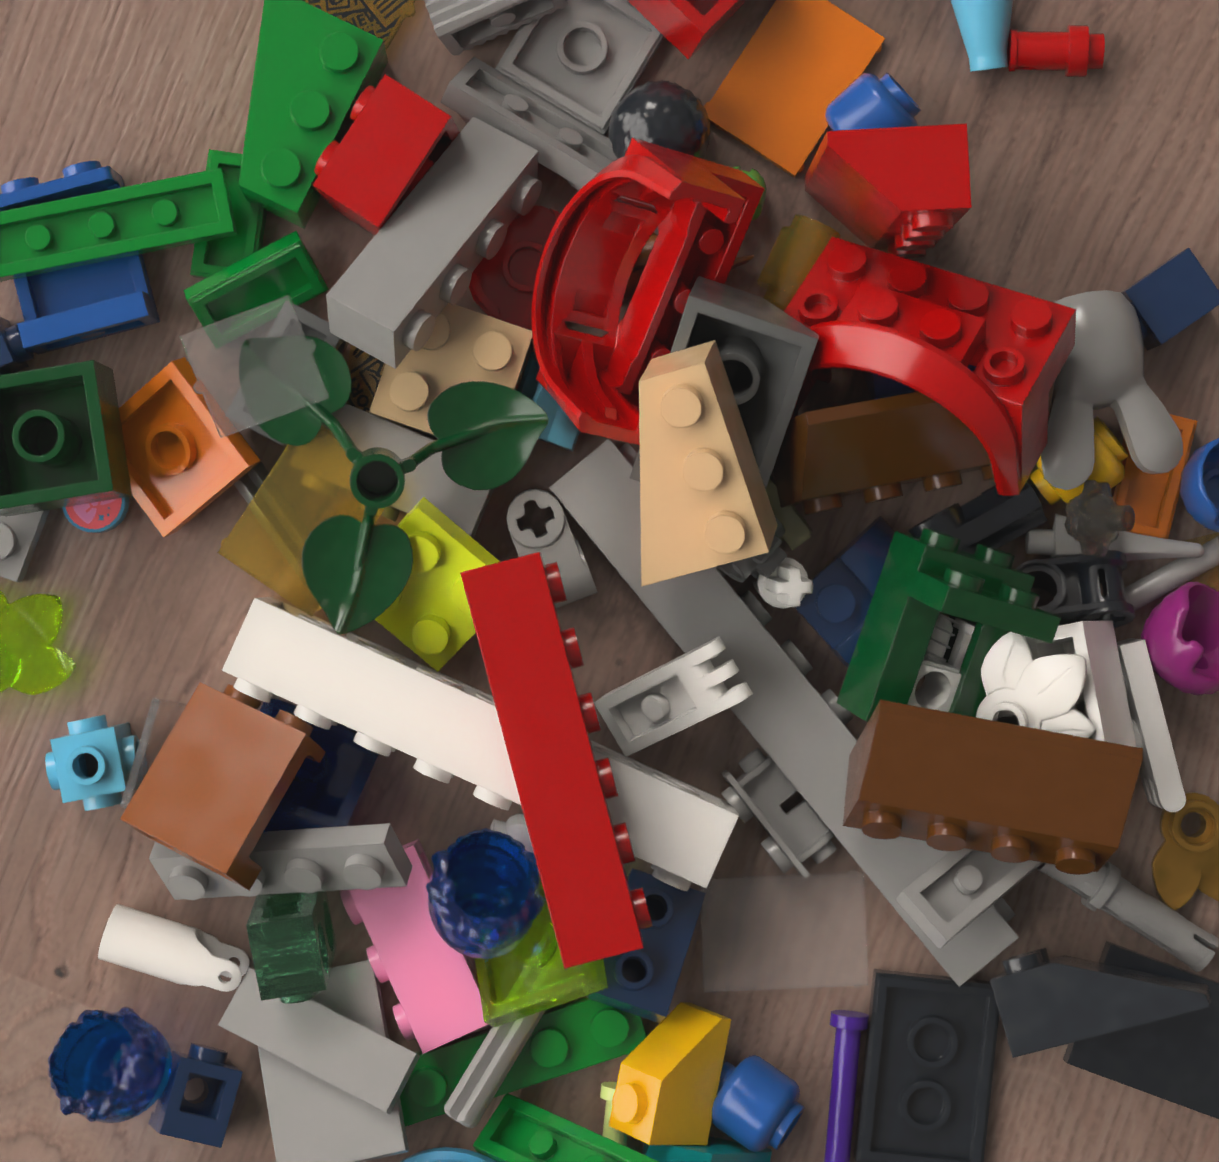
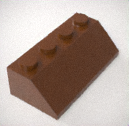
(875, 451)
(990, 787)

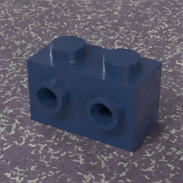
(647, 977)

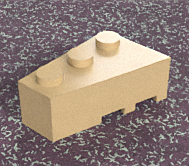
(697, 470)

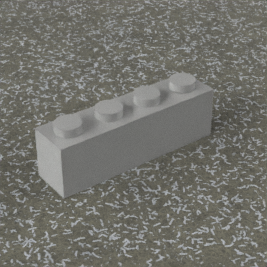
(434, 243)

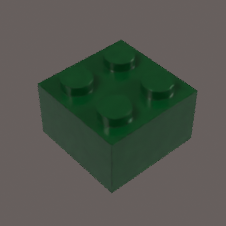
(60, 439)

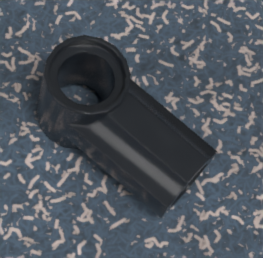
(987, 519)

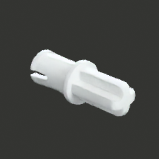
(785, 585)

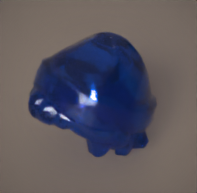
(484, 893)
(109, 1066)

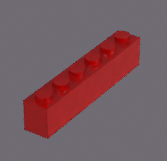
(554, 759)

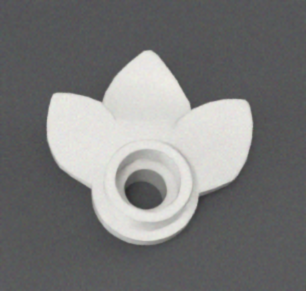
(1034, 690)

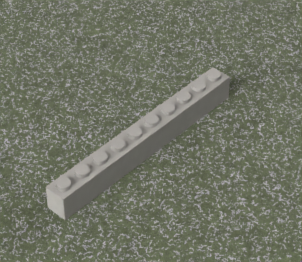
(785, 712)

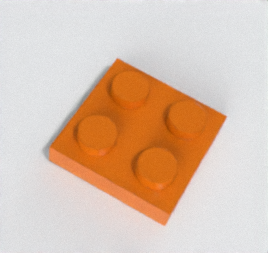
(176, 451)

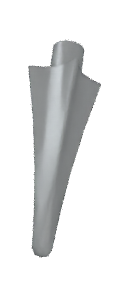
(1135, 546)

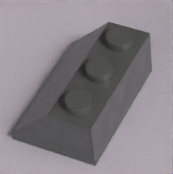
(762, 355)

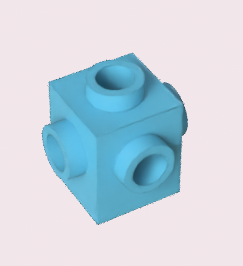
(114, 751)

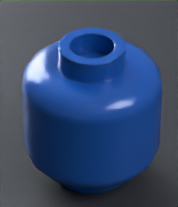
(872, 104)
(756, 1104)

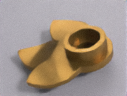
(1188, 861)

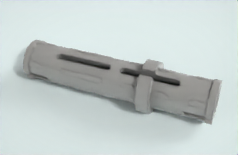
(1140, 913)

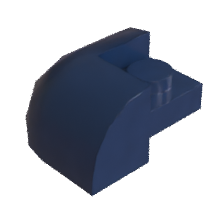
(846, 590)

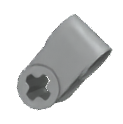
(555, 544)

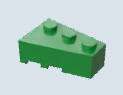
(301, 101)

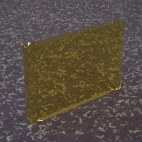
(294, 498)

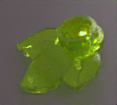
(26, 648)

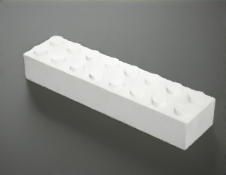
(457, 732)

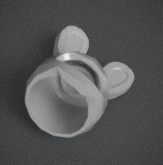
(1099, 374)

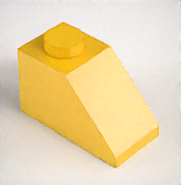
(672, 1079)

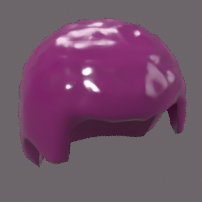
(1185, 639)

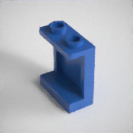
(82, 300)

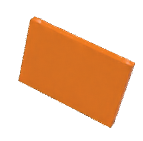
(788, 78)

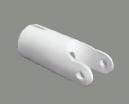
(170, 950)

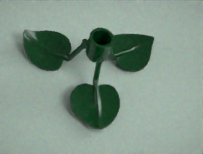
(363, 566)

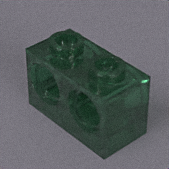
(291, 945)

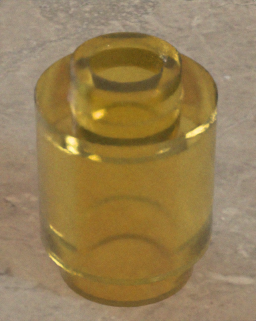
(792, 258)

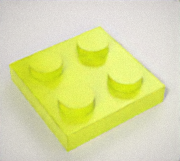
(433, 606)

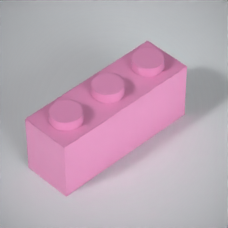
(429, 977)

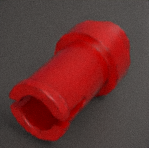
(1057, 51)

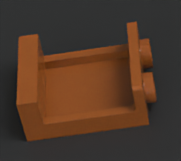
(220, 780)

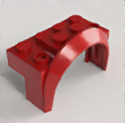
(589, 260)
(925, 331)

